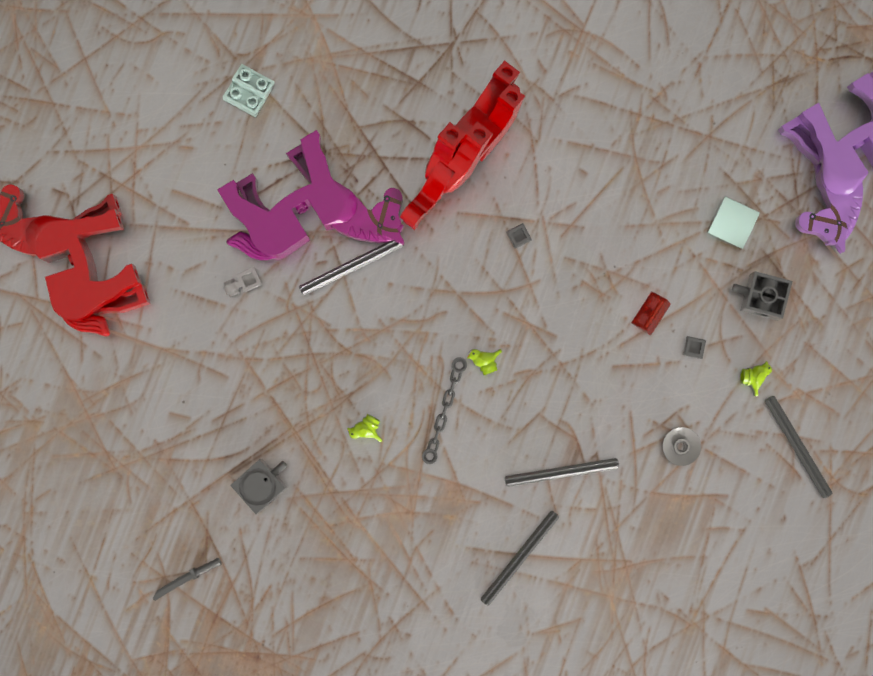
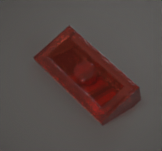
(651, 313)

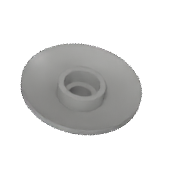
(691, 444)

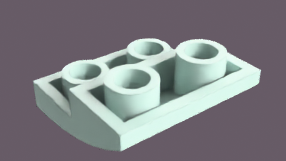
(248, 90)
(733, 222)

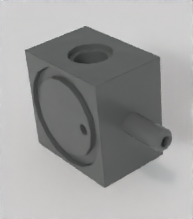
(765, 295)
(260, 485)

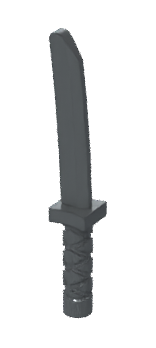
(193, 574)

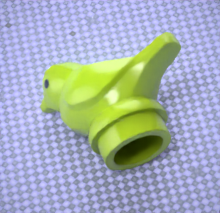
(484, 360)
(755, 376)
(365, 428)

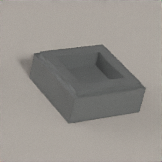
(518, 235)
(694, 347)

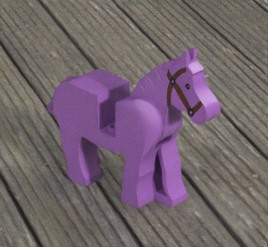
(836, 167)

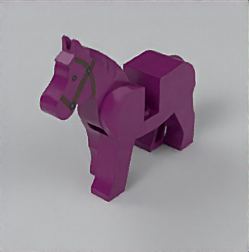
(279, 233)

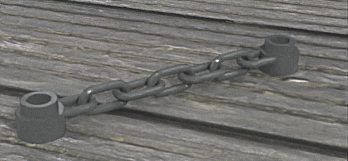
(443, 416)

